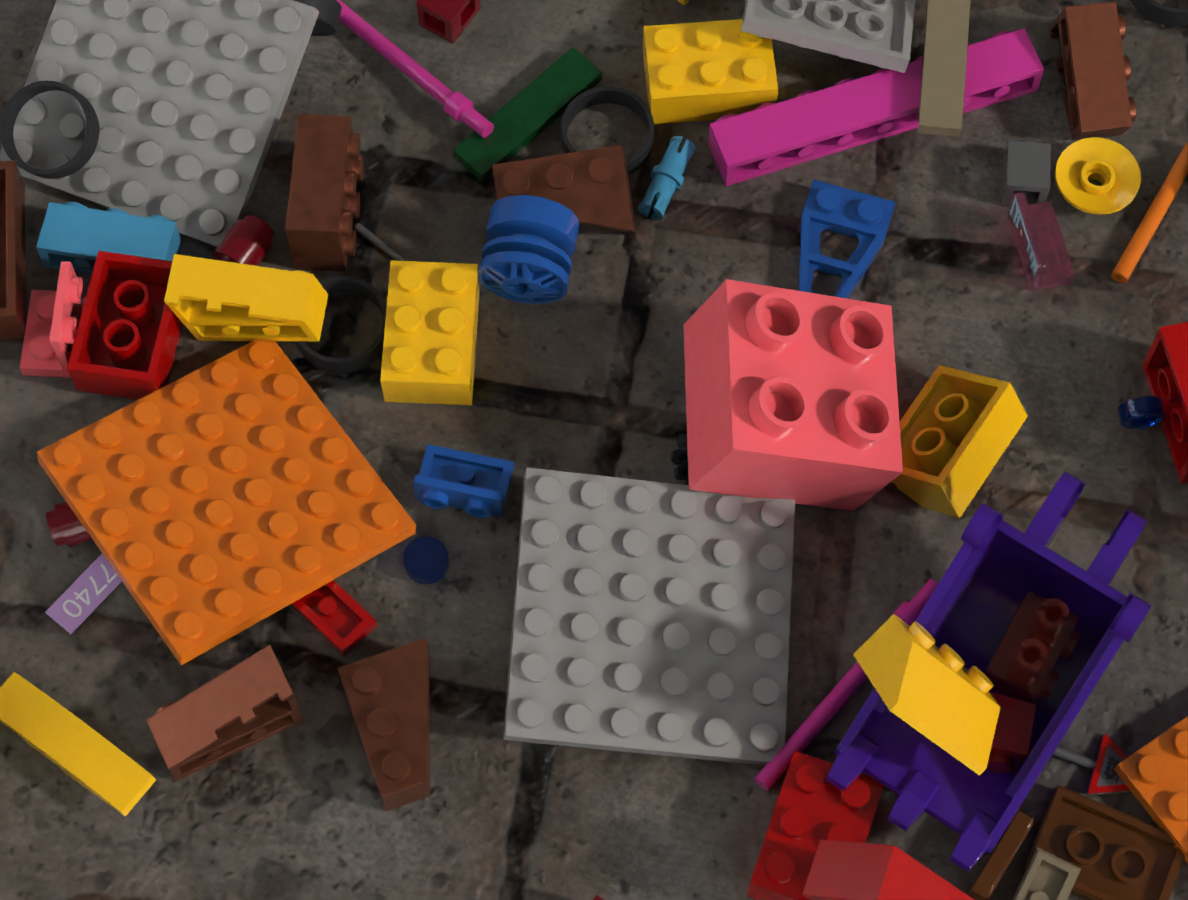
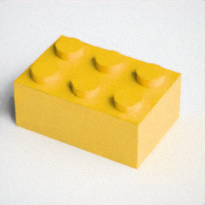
(706, 71)
(430, 333)

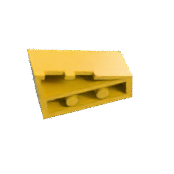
(245, 301)

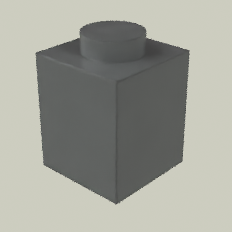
(1026, 170)

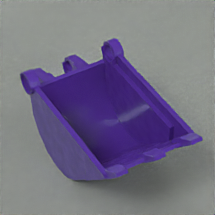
(972, 616)

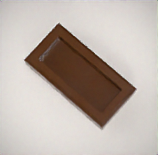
(1001, 857)

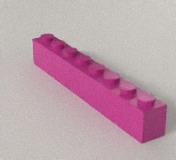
(863, 110)

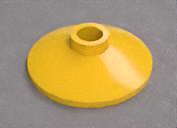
(1101, 161)

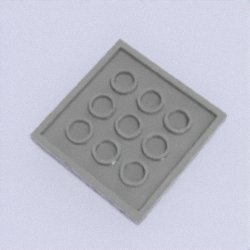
(851, 29)

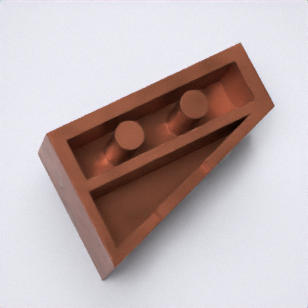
(1094, 70)
(585, 181)
(225, 715)
(393, 719)

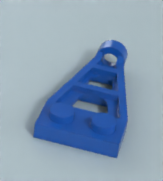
(847, 214)

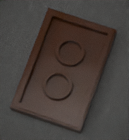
(1114, 850)

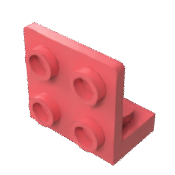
(52, 326)

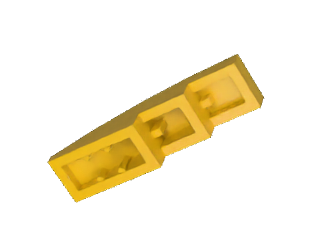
(72, 745)

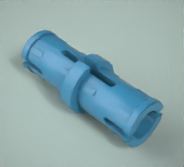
(666, 178)

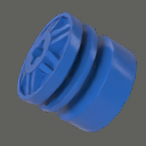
(528, 249)

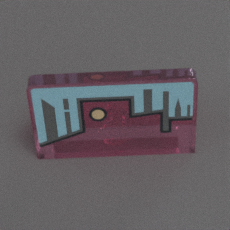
(1039, 244)

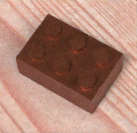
(324, 193)

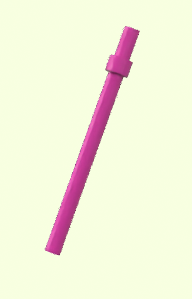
(454, 104)
(834, 700)

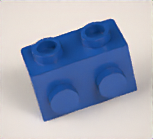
(463, 481)

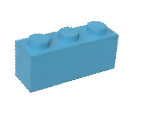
(78, 233)

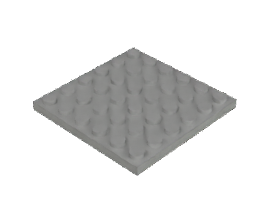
(179, 101)
(650, 619)

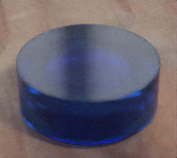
(1141, 412)
(426, 560)

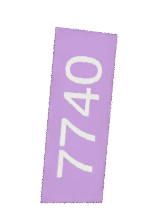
(84, 595)

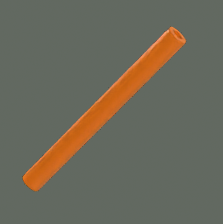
(1152, 218)

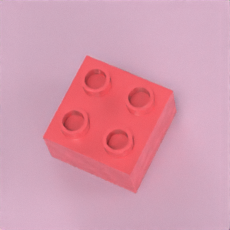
(791, 396)

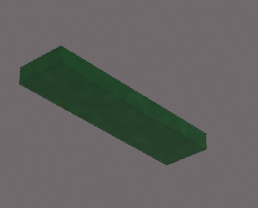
(528, 114)

